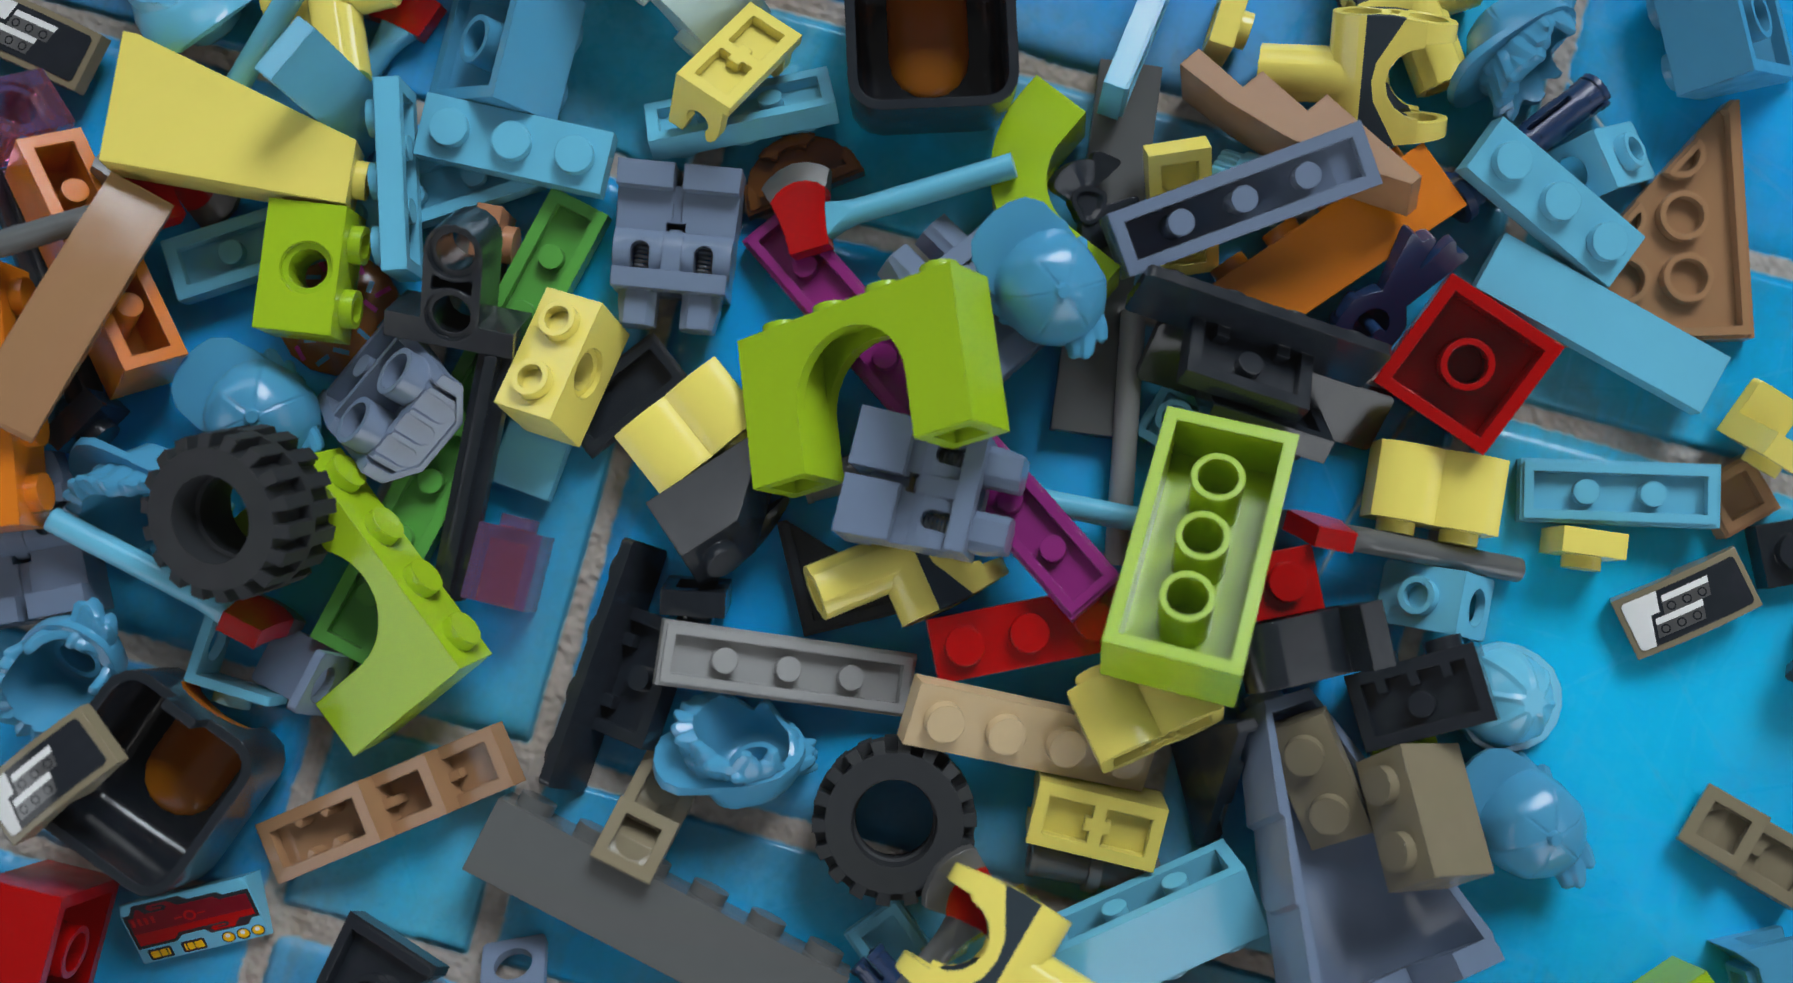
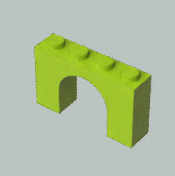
(798, 366)
(421, 634)

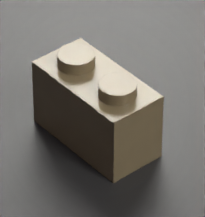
(1424, 817)

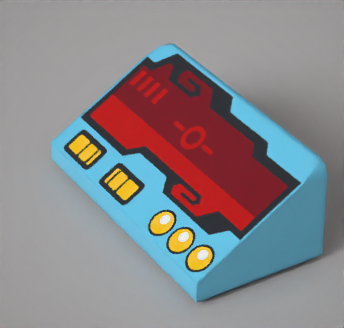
(198, 917)

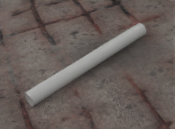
(1125, 428)

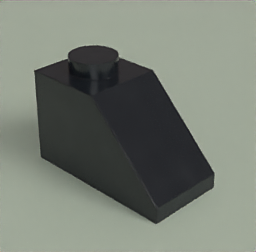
(713, 514)

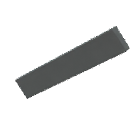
(1087, 387)

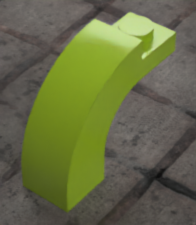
(1041, 134)

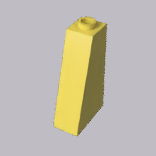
(213, 135)

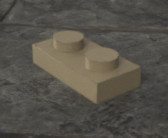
(1321, 779)

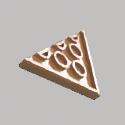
(1696, 237)

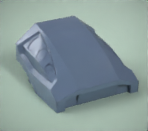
(393, 407)

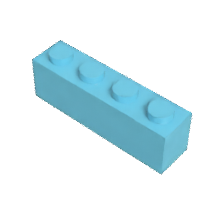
(1164, 920)

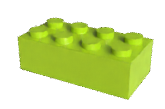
(1198, 556)

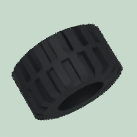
(195, 521)
(834, 818)

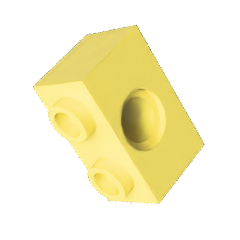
(562, 367)

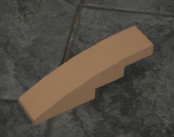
(1271, 119)
(75, 302)
(390, 802)

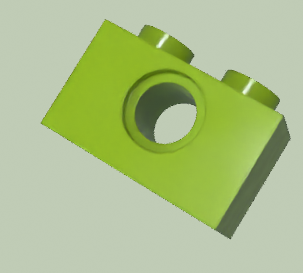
(293, 240)

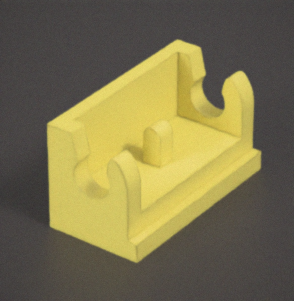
(731, 68)
(1097, 820)

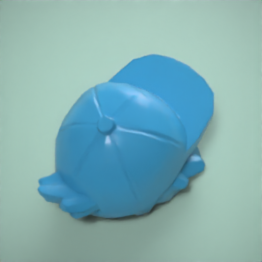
(1512, 54)
(1042, 277)
(236, 386)
(110, 487)
(59, 667)
(731, 751)
(1529, 818)

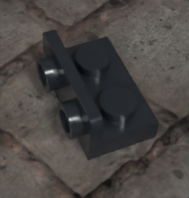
(1423, 694)

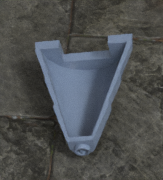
(1332, 904)

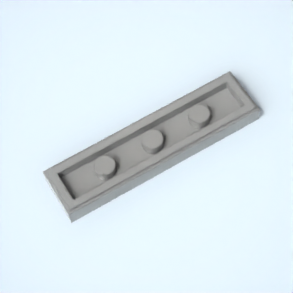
(783, 667)

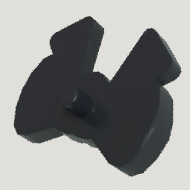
(1078, 186)

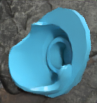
(1525, 697)

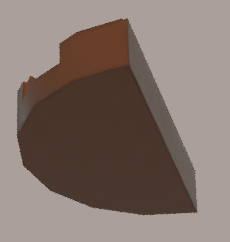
(798, 149)

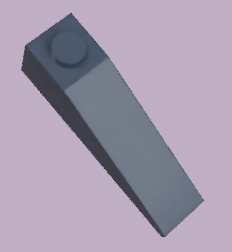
(1241, 199)

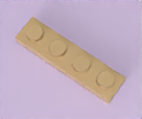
(1006, 731)

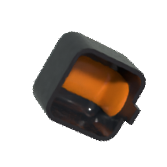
(931, 64)
(181, 790)

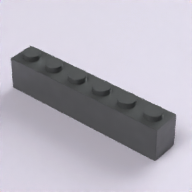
(667, 925)

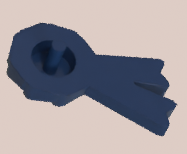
(1410, 271)

